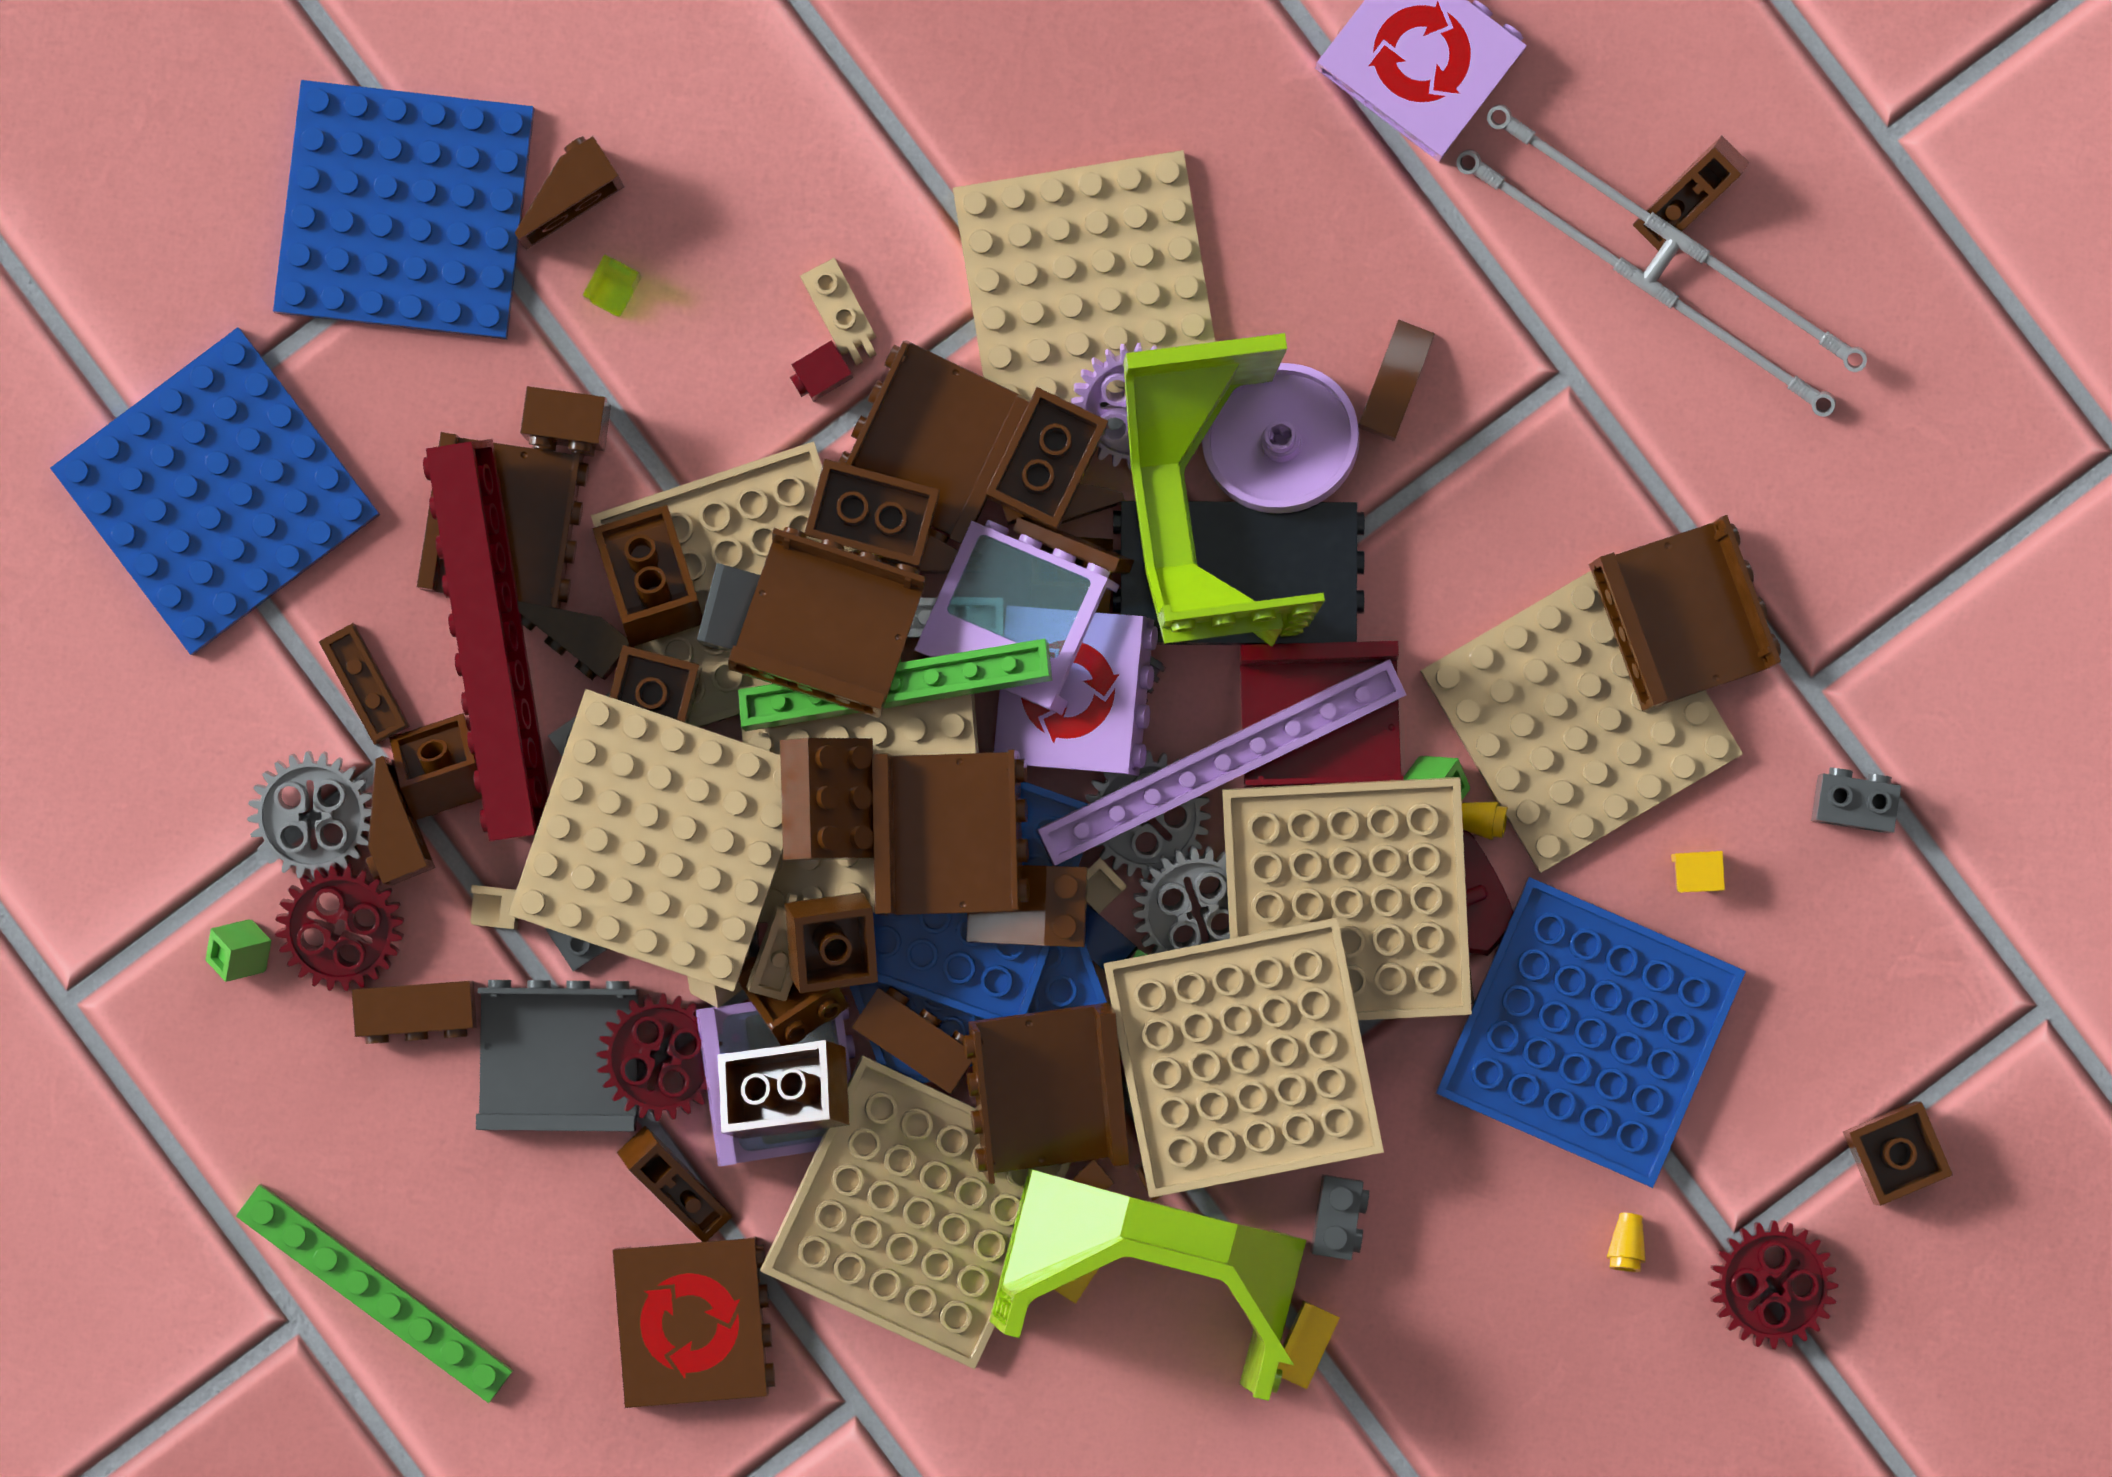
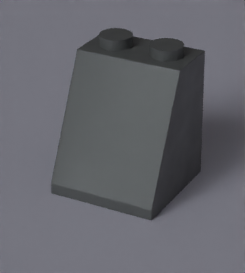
(727, 607)

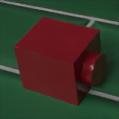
(820, 372)

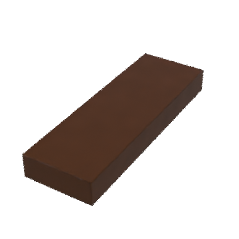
(1075, 546)
(364, 684)

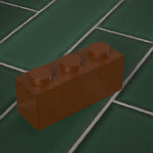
(414, 1011)
(914, 1038)

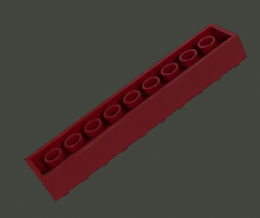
(488, 637)

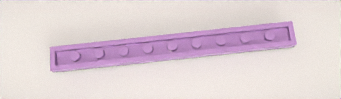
(1220, 762)

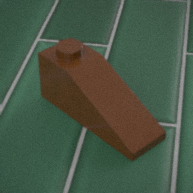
(1695, 188)
(673, 1184)

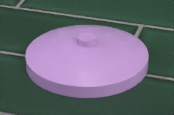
(1283, 441)

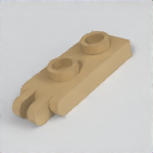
(839, 309)
(772, 965)

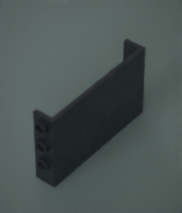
(1263, 559)

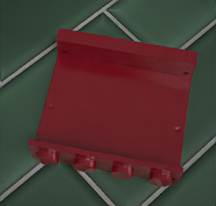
(1293, 672)

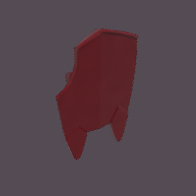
(1485, 900)

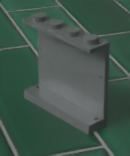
(543, 1057)

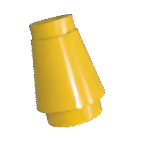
(1484, 819)
(1627, 1244)

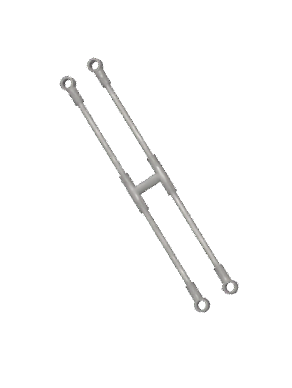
(1674, 241)

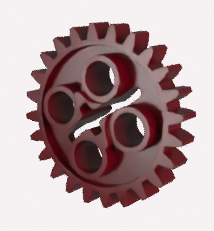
(353, 894)
(626, 1045)
(1798, 1311)

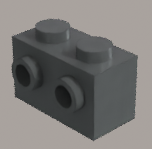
(1856, 802)
(1337, 1217)

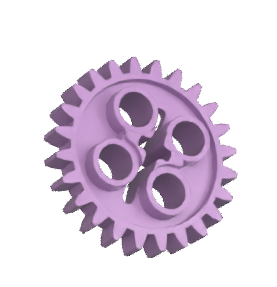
(1095, 392)

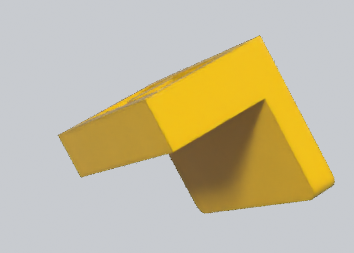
(1307, 1343)

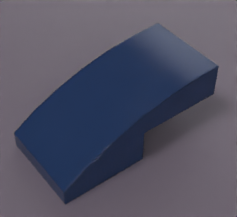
(1105, 941)

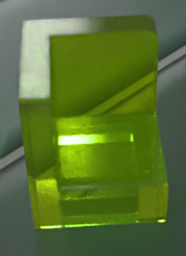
(612, 286)

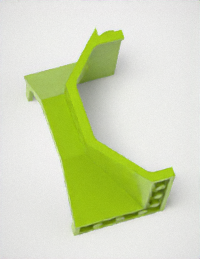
(1170, 408)
(1076, 1228)

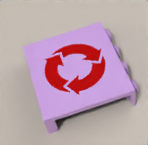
(1422, 64)
(1104, 705)

